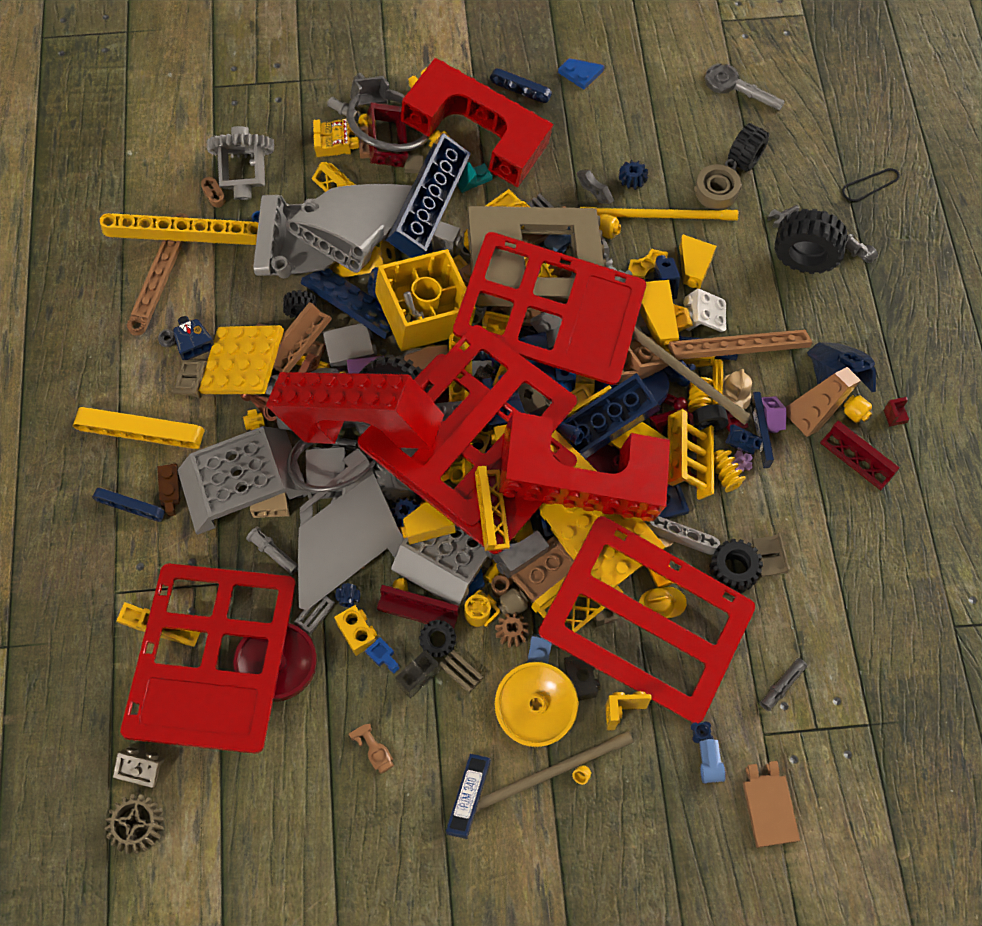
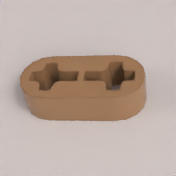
(215, 191)

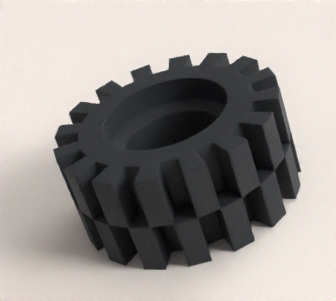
(296, 301)
(426, 633)

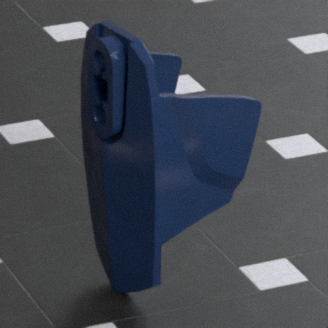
(833, 357)

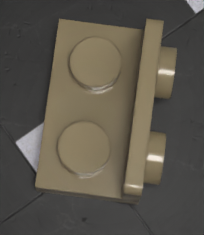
(138, 766)

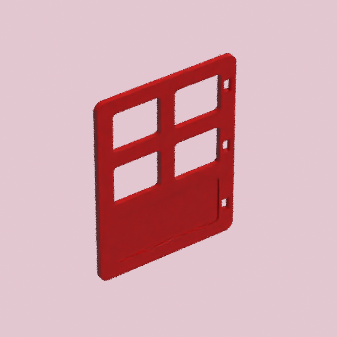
(594, 321)
(516, 509)
(203, 703)

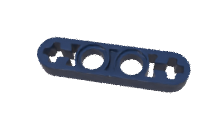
(536, 92)
(128, 504)

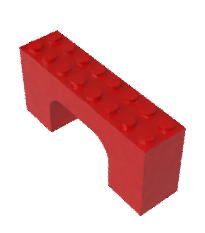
(448, 92)
(321, 402)
(535, 474)

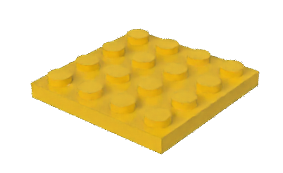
(241, 360)

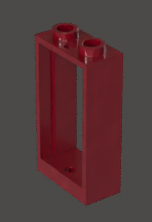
(390, 114)

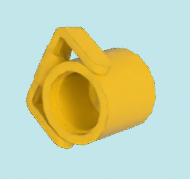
(479, 609)

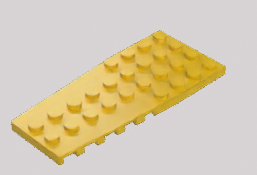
(574, 523)

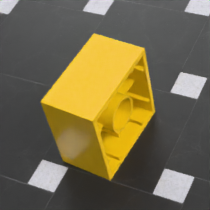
(434, 290)

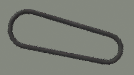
(854, 200)

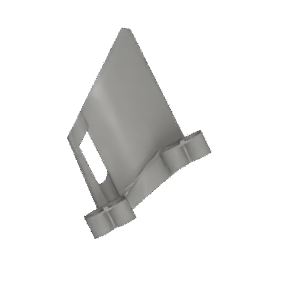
(343, 533)

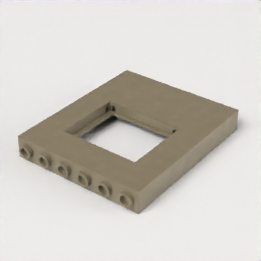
(509, 268)

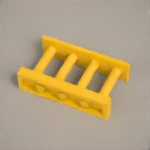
(678, 457)

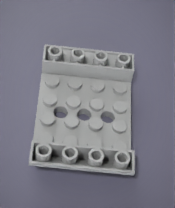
(213, 489)
(441, 564)

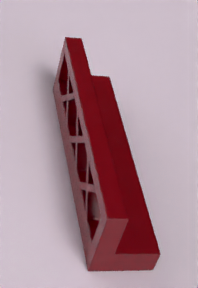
(865, 452)
(416, 606)

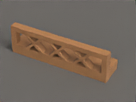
(295, 337)

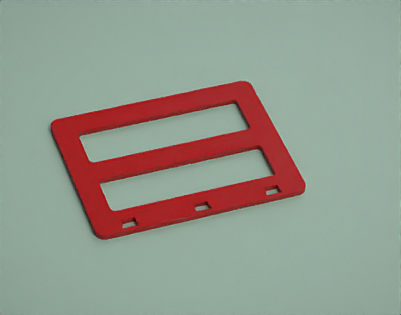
(520, 371)
(714, 657)

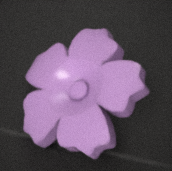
(743, 461)

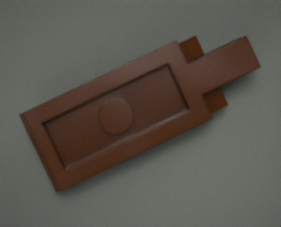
(169, 487)

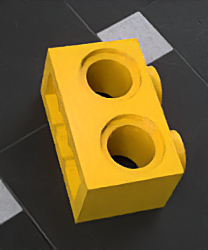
(352, 631)

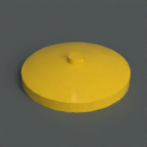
(536, 704)

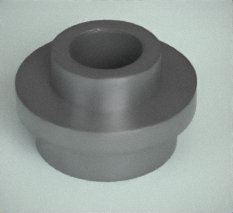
(163, 335)

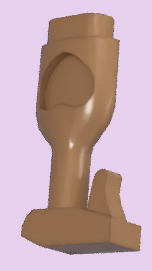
(377, 753)

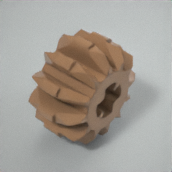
(510, 623)

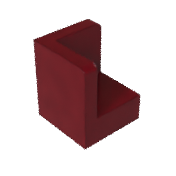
(896, 412)

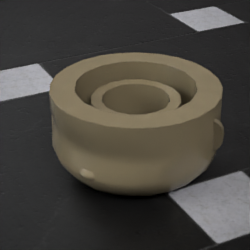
(719, 177)

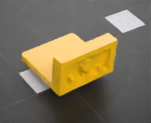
(620, 701)

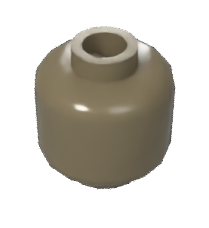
(513, 602)

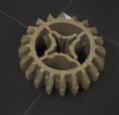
(133, 832)

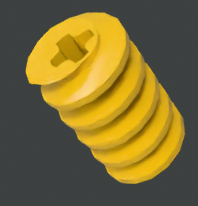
(697, 397)
(726, 470)

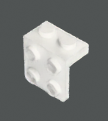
(706, 310)

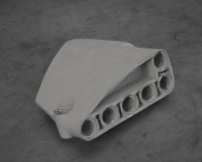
(349, 221)
(281, 248)

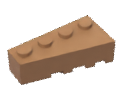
(820, 403)

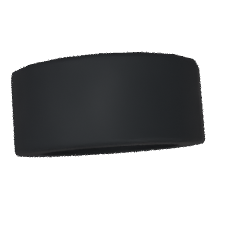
(710, 415)

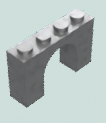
(520, 554)

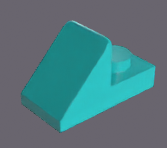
(473, 177)

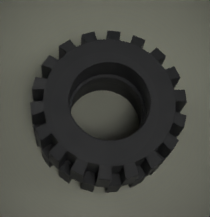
(748, 147)
(743, 553)

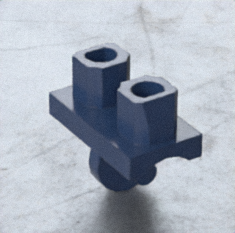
(674, 376)
(743, 440)

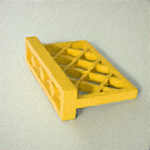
(547, 598)

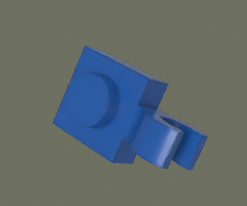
(382, 653)

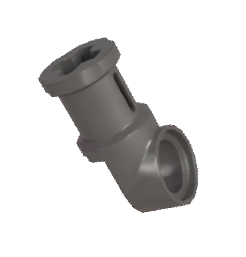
(867, 253)

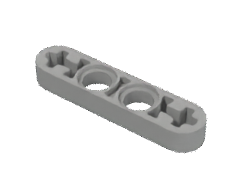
(703, 542)

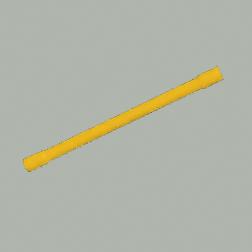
(669, 213)

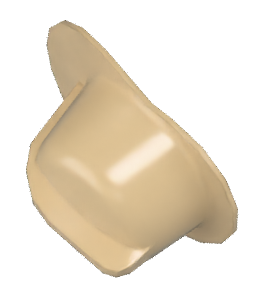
(738, 388)

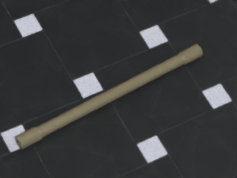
(735, 410)
(613, 744)

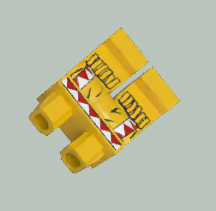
(333, 138)

